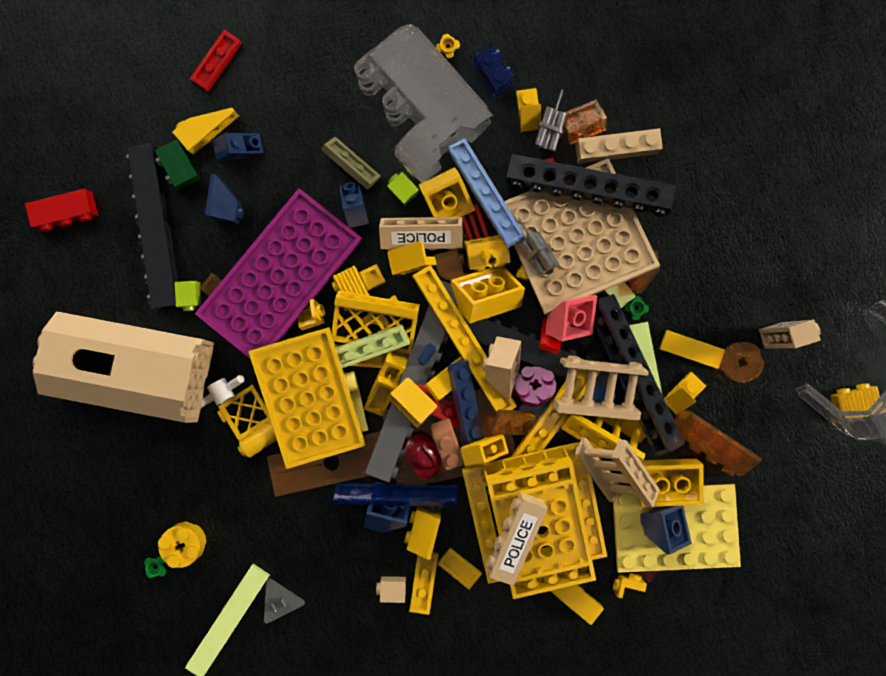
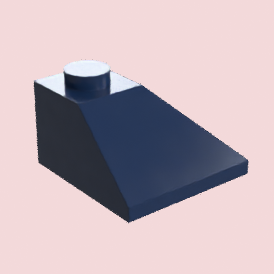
(222, 203)
(386, 517)
(666, 528)

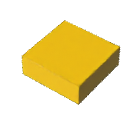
(372, 277)

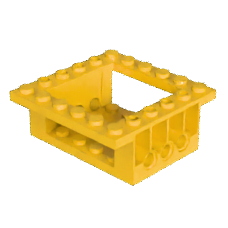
(570, 520)

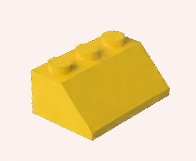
(487, 293)
(678, 481)

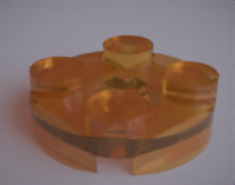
(752, 356)

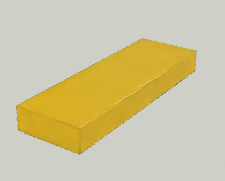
(692, 349)
(423, 584)

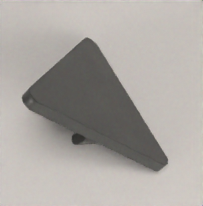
(279, 601)

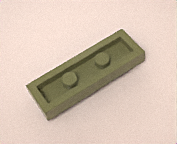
(350, 162)

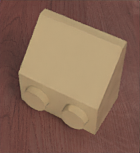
(503, 365)

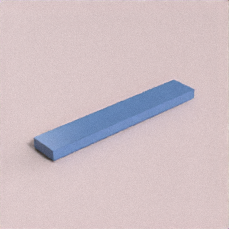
(486, 193)

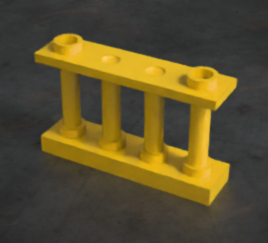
(602, 439)

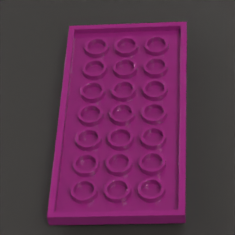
(279, 275)

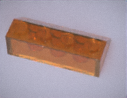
(715, 444)

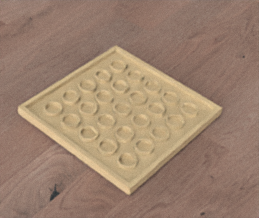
(590, 241)

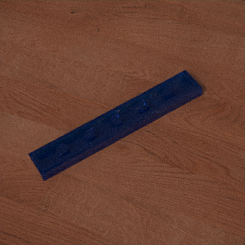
(396, 494)

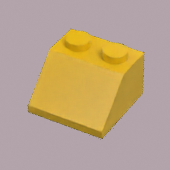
(447, 195)
(423, 532)

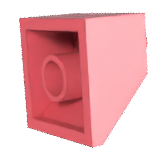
(572, 318)

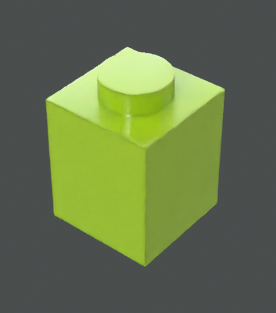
(402, 188)
(188, 295)

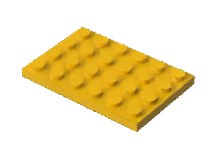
(307, 397)

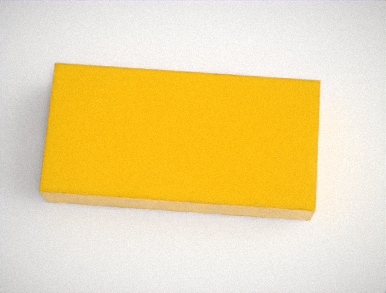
(459, 568)

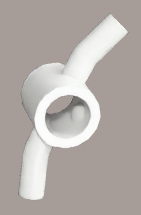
(221, 390)

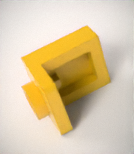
(311, 316)
(630, 581)

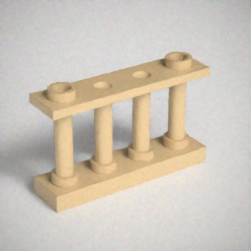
(607, 407)
(624, 461)

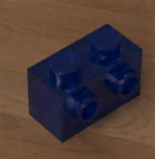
(493, 70)

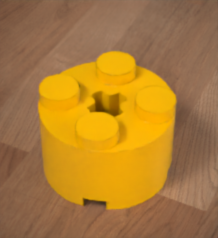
(177, 555)

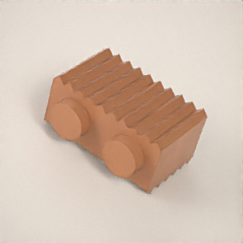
(447, 444)

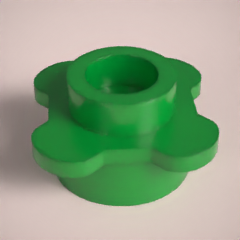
(642, 308)
(151, 571)

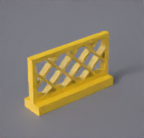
(373, 305)

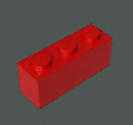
(61, 210)

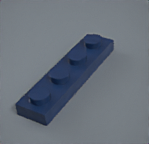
(465, 401)

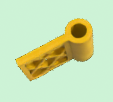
(256, 437)

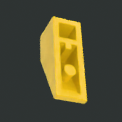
(199, 130)

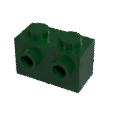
(177, 165)

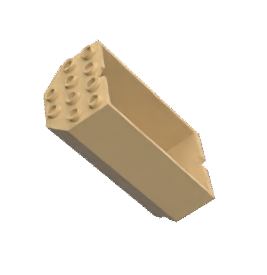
(149, 375)

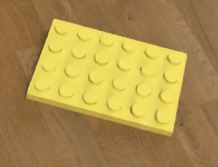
(711, 530)

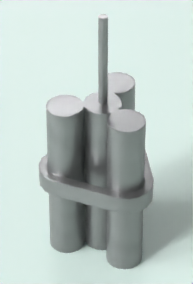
(551, 128)
(538, 251)

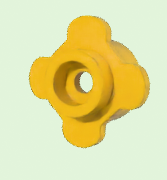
(448, 40)

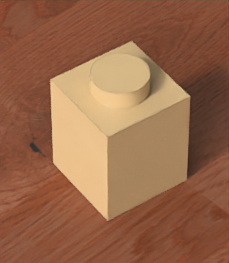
(392, 589)

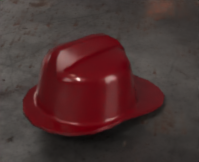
(423, 456)

